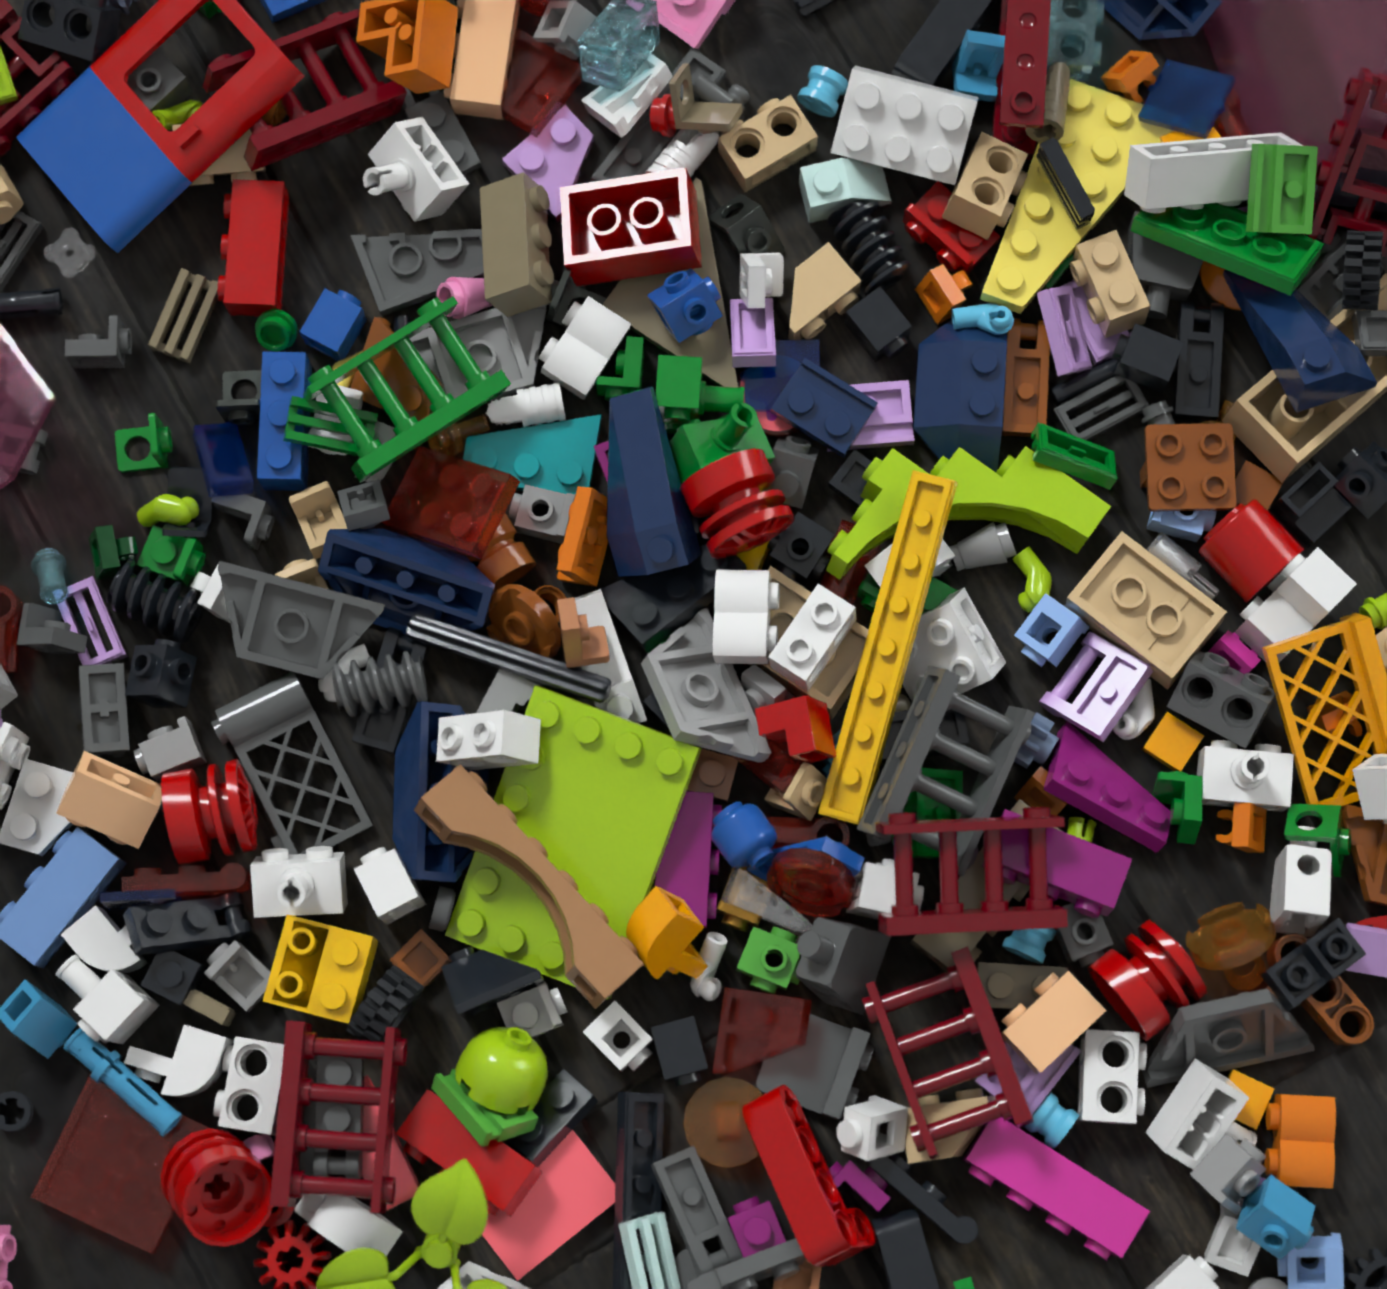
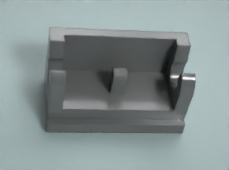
(103, 709)

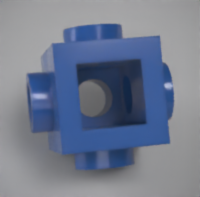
(686, 304)

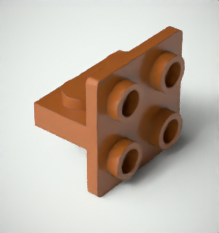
(1189, 467)

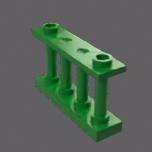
(408, 431)

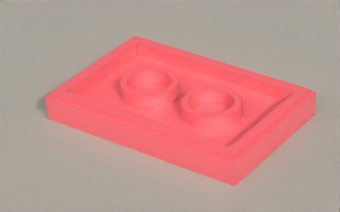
(557, 1207)

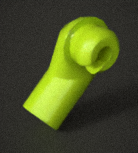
(177, 114)
(169, 510)
(1037, 581)

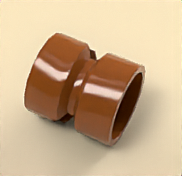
(504, 558)

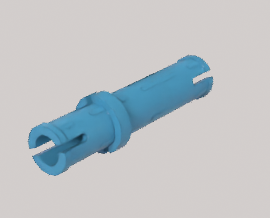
(109, 1069)

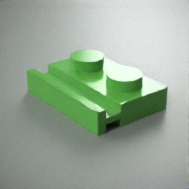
(1281, 189)
(477, 1119)

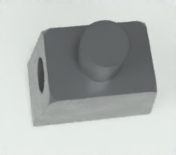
(1162, 272)
(840, 961)

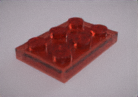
(451, 502)

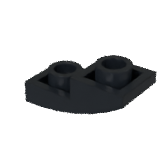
(1313, 964)

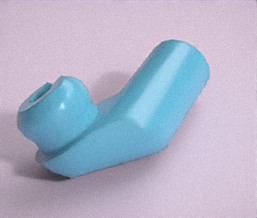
(987, 317)

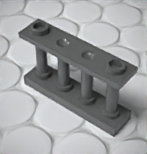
(922, 734)

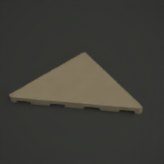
(714, 346)

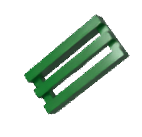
(322, 408)
(1074, 456)

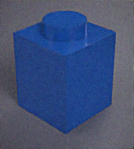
(334, 324)

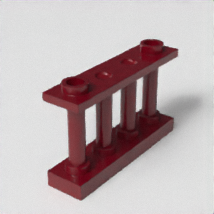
(1022, 73)
(340, 114)
(994, 910)
(992, 1061)
(300, 1091)

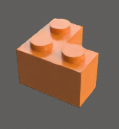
(413, 39)

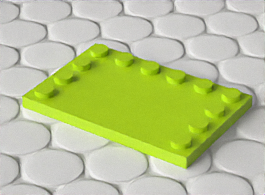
(599, 809)

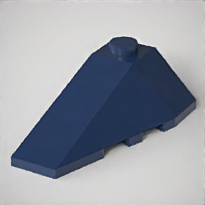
(645, 506)

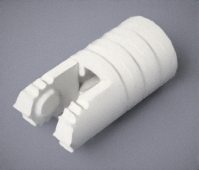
(686, 151)
(529, 406)

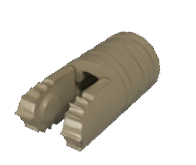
(1055, 104)

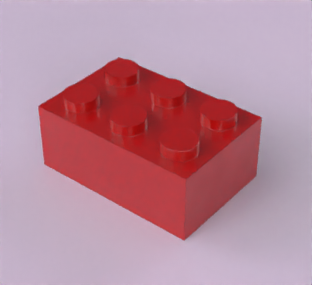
(630, 227)

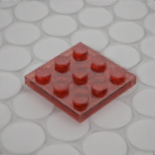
(111, 1168)

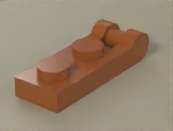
(1026, 379)

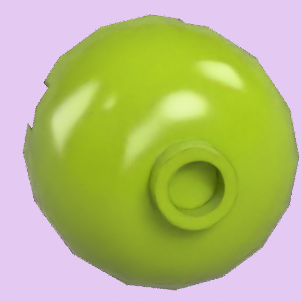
(503, 1069)

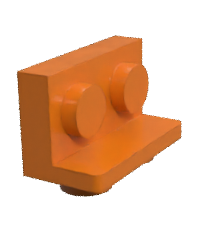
(585, 539)

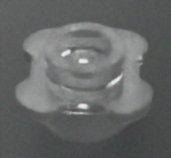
(70, 265)

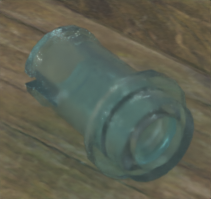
(49, 568)

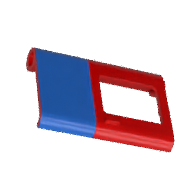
(117, 155)

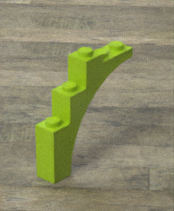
(1017, 494)

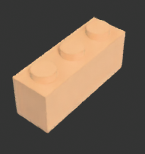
(482, 56)

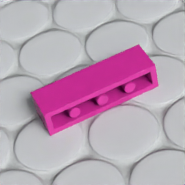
(1056, 1186)

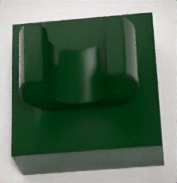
(108, 552)

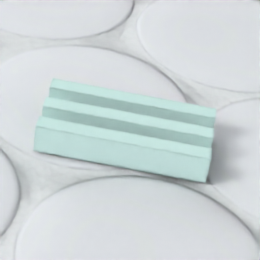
(657, 1255)

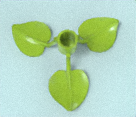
(450, 1211)

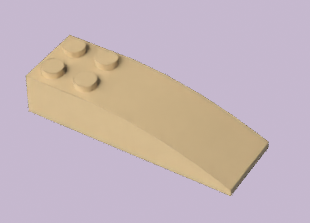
(1287, 438)

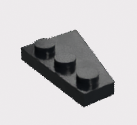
(663, 601)

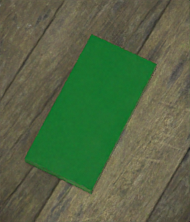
(1220, 238)

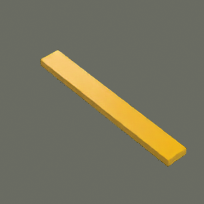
(888, 646)

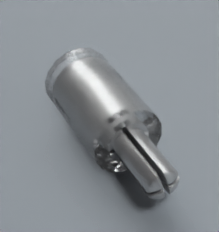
(1182, 563)

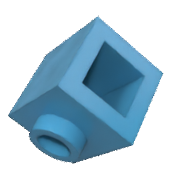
(37, 1019)
(1276, 1218)

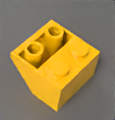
(320, 969)

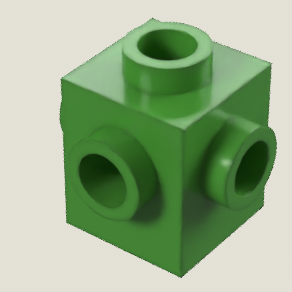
(754, 965)

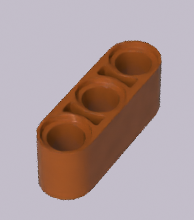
(1340, 1001)

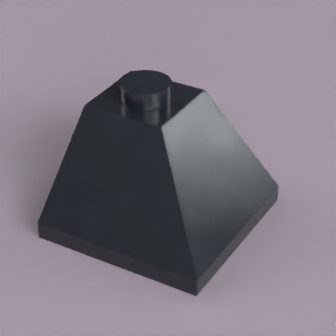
(484, 979)

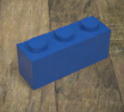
(282, 463)

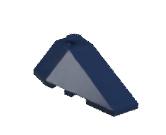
(1301, 345)

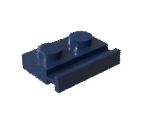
(824, 407)

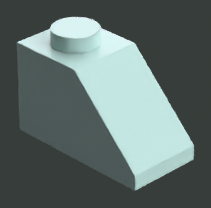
(840, 182)

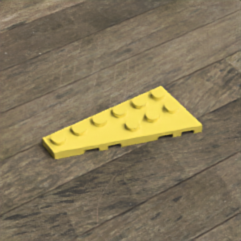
(1039, 231)

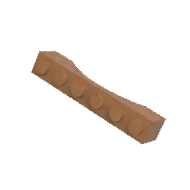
(468, 817)

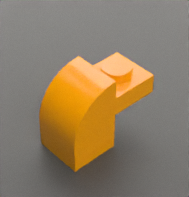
(663, 935)

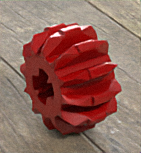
(286, 1244)

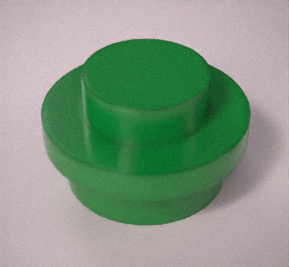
(276, 330)

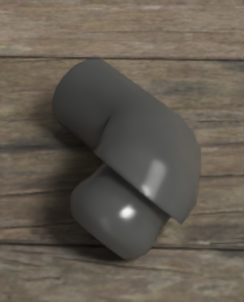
(711, 92)

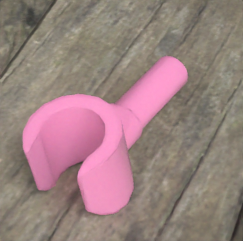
(261, 1146)

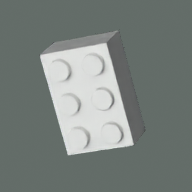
(904, 125)

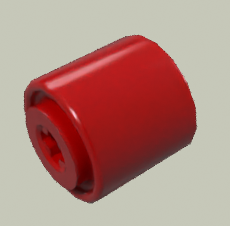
(1249, 548)

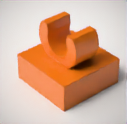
(1130, 72)
(943, 292)
(1331, 715)
(1247, 827)

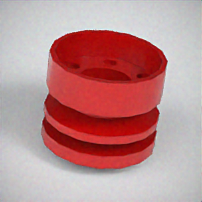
(736, 501)
(202, 813)
(1154, 974)
(217, 1187)

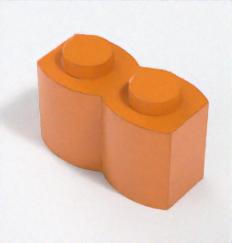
(1301, 1140)

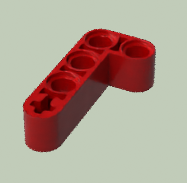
(803, 1180)

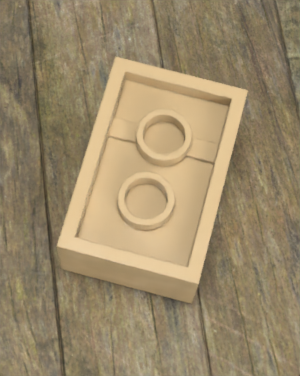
(1145, 608)
(839, 674)

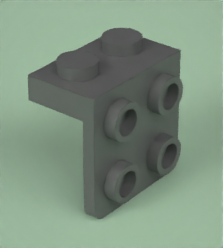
(822, 1069)

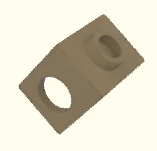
(699, 116)

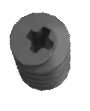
(379, 684)

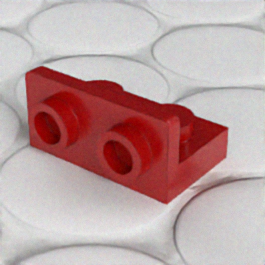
(954, 245)

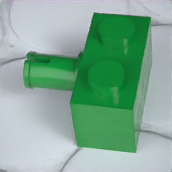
(684, 394)
(707, 441)

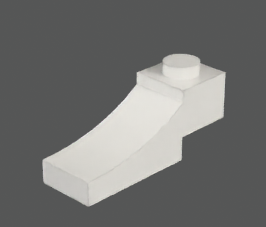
(623, 694)

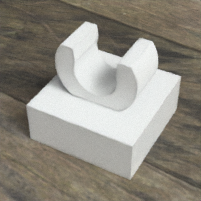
(212, 593)

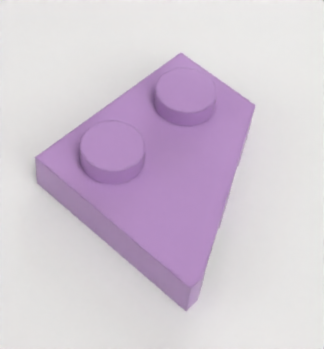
(553, 156)

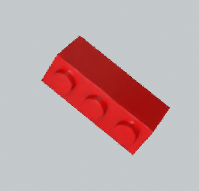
(254, 247)
(439, 1135)

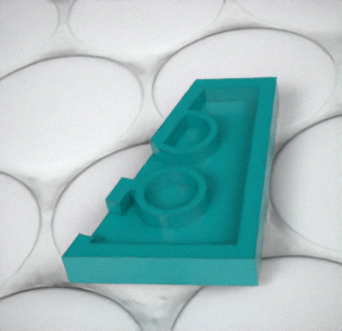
(544, 455)

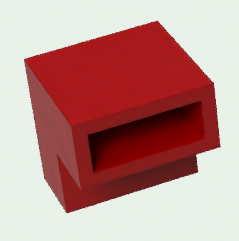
(800, 723)

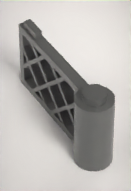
(266, 715)

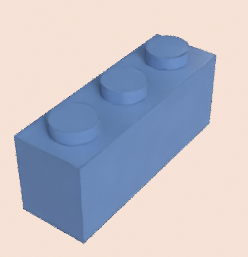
(58, 896)

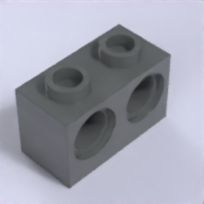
(1218, 709)

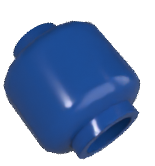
(744, 835)

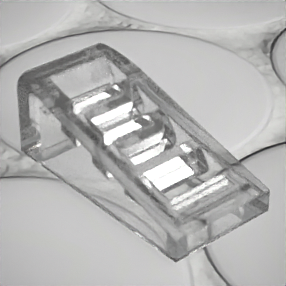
(754, 897)

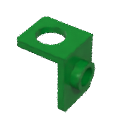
(160, 444)
(1329, 831)

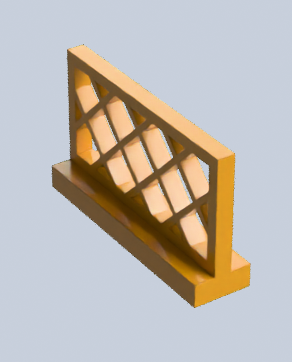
(1370, 685)

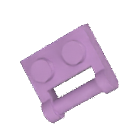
(1106, 692)

